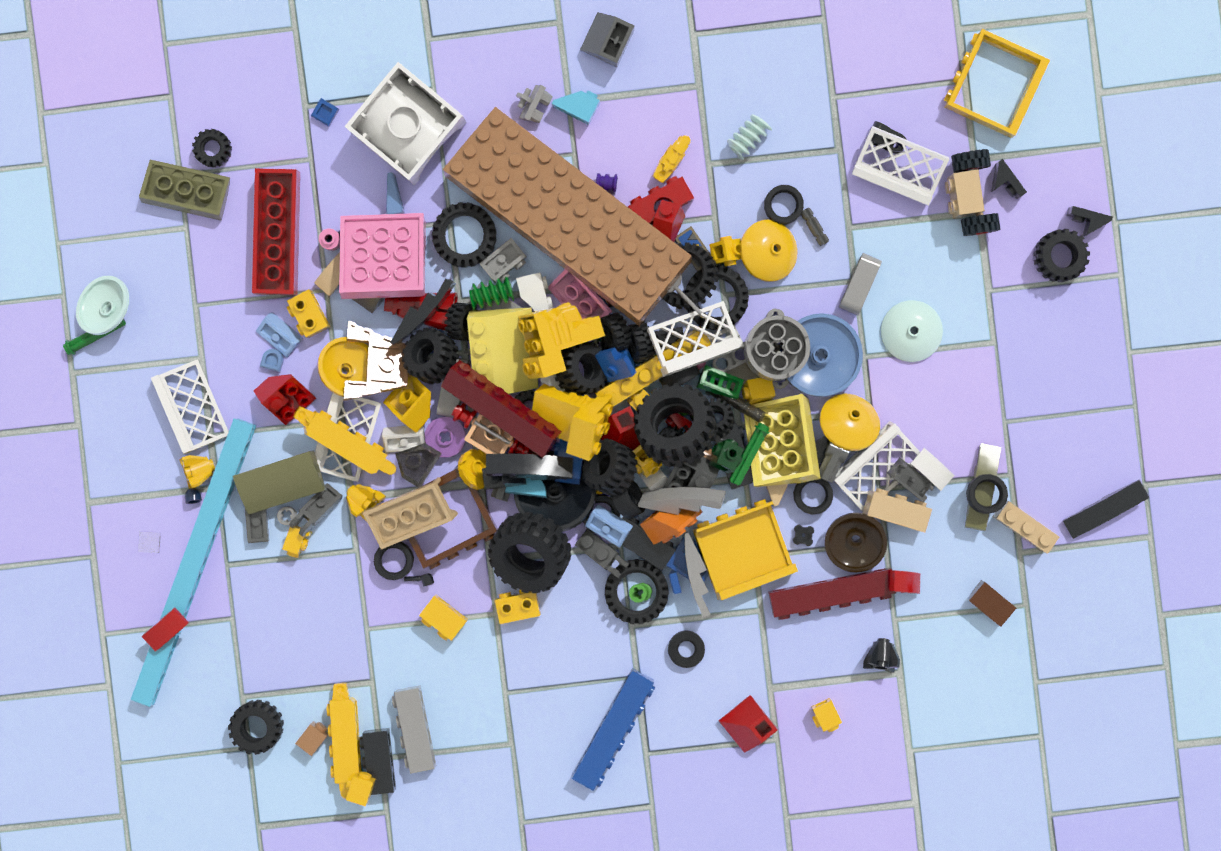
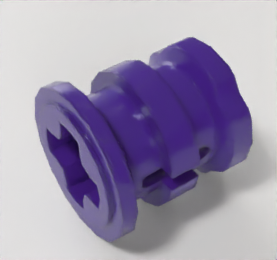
(607, 182)

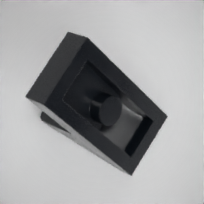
(1003, 175)
(1093, 219)
(496, 482)

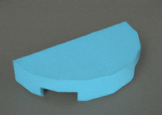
(533, 488)

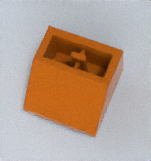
(662, 525)

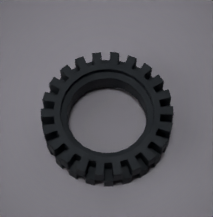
(444, 220)
(706, 283)
(741, 294)
(641, 616)

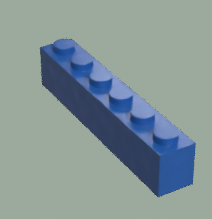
(613, 729)

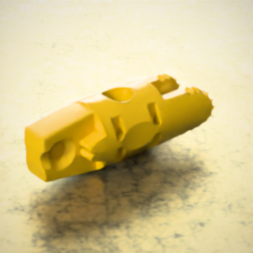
(671, 158)

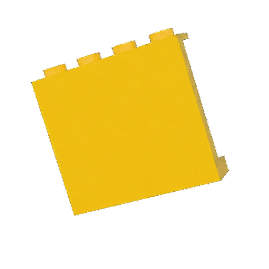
(743, 550)

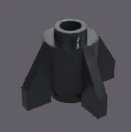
(882, 656)

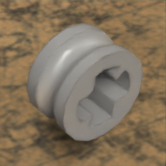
(280, 514)

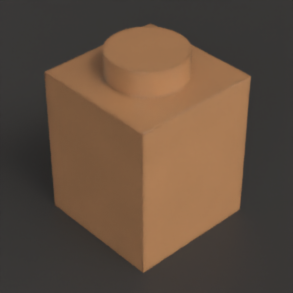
(312, 737)

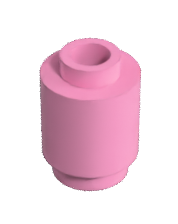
(334, 244)

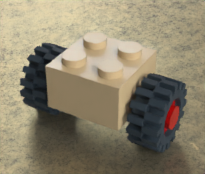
(966, 193)

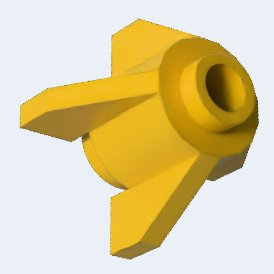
(196, 469)
(362, 498)

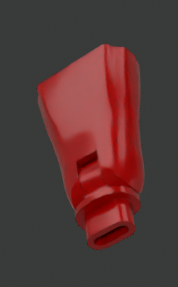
(401, 305)

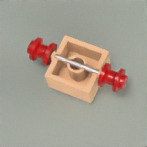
(486, 434)

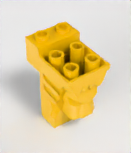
(552, 331)
(578, 417)

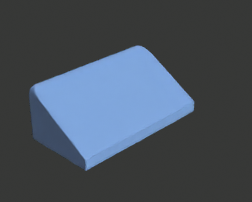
(279, 334)
(608, 525)

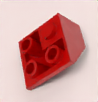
(283, 396)
(622, 428)
(748, 724)

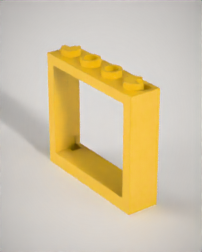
(1009, 47)

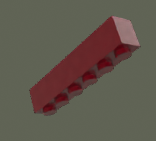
(501, 408)
(830, 592)

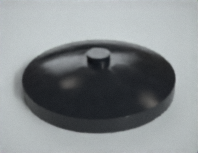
(564, 504)

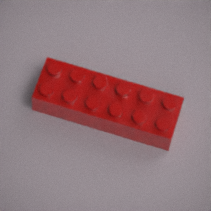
(276, 232)

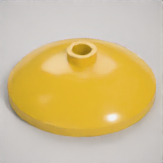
(759, 254)
(342, 355)
(845, 429)

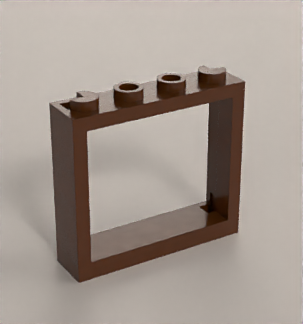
(467, 544)

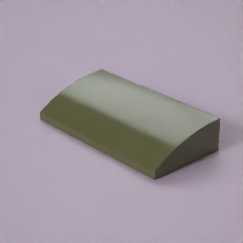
(185, 189)
(279, 482)

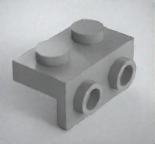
(504, 260)

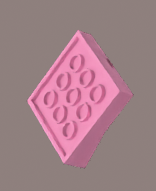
(382, 256)

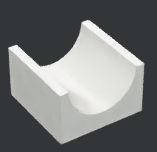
(404, 122)

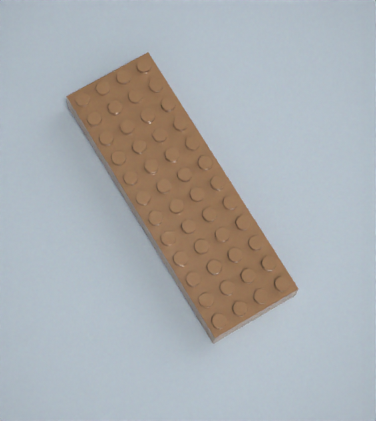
(567, 216)

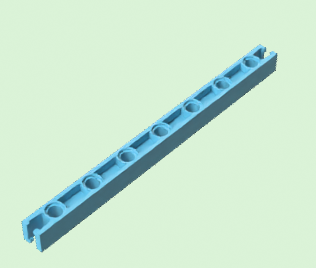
(196, 555)

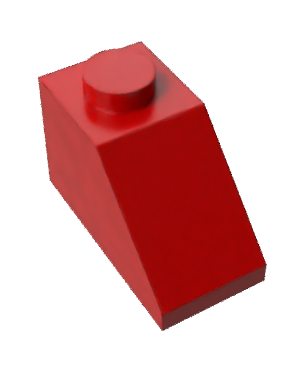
(669, 219)

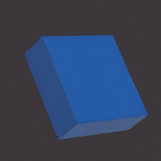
(325, 112)
(674, 582)

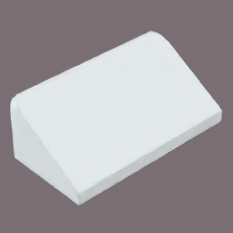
(401, 438)

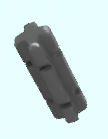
(814, 226)

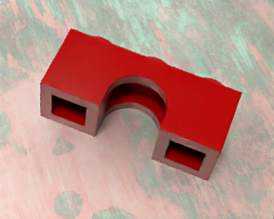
(675, 192)

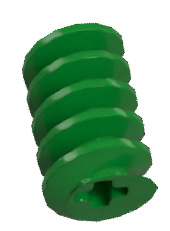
(490, 293)

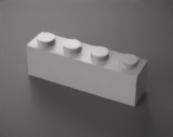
(414, 728)

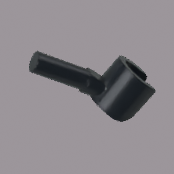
(427, 579)

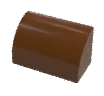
(991, 603)

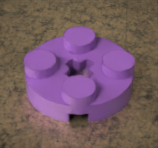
(442, 425)

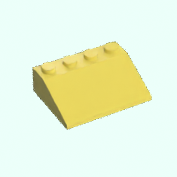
(499, 348)
(789, 449)

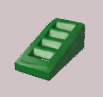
(711, 387)

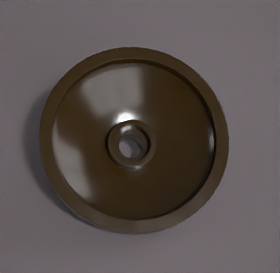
(855, 554)

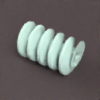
(748, 135)

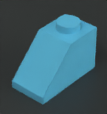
(578, 105)

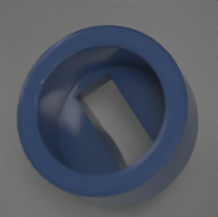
(192, 496)

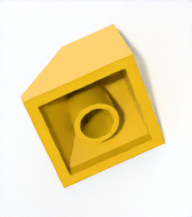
(410, 403)

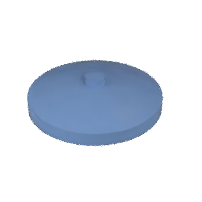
(833, 356)

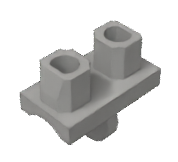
(529, 111)

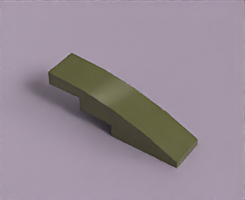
(987, 463)

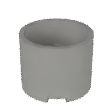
(760, 353)

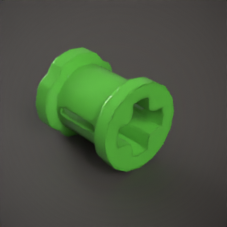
(633, 592)

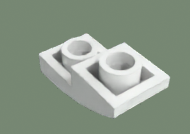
(932, 469)

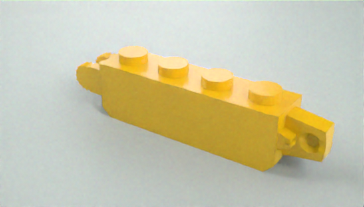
(343, 442)
(345, 736)

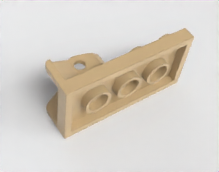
(409, 514)

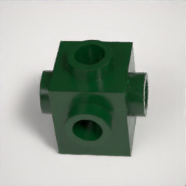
(726, 456)

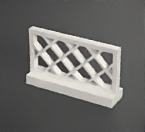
(894, 182)
(696, 356)
(333, 409)
(173, 413)
(863, 457)

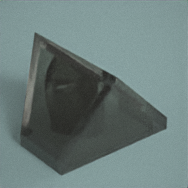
(417, 463)

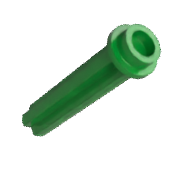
(85, 339)
(750, 453)

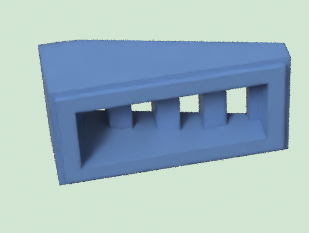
(394, 202)

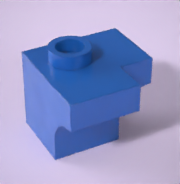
(616, 364)

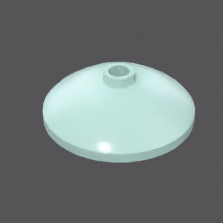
(102, 305)
(897, 334)

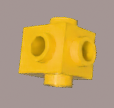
(726, 251)
(645, 464)

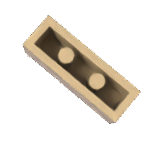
(897, 510)
(1026, 527)

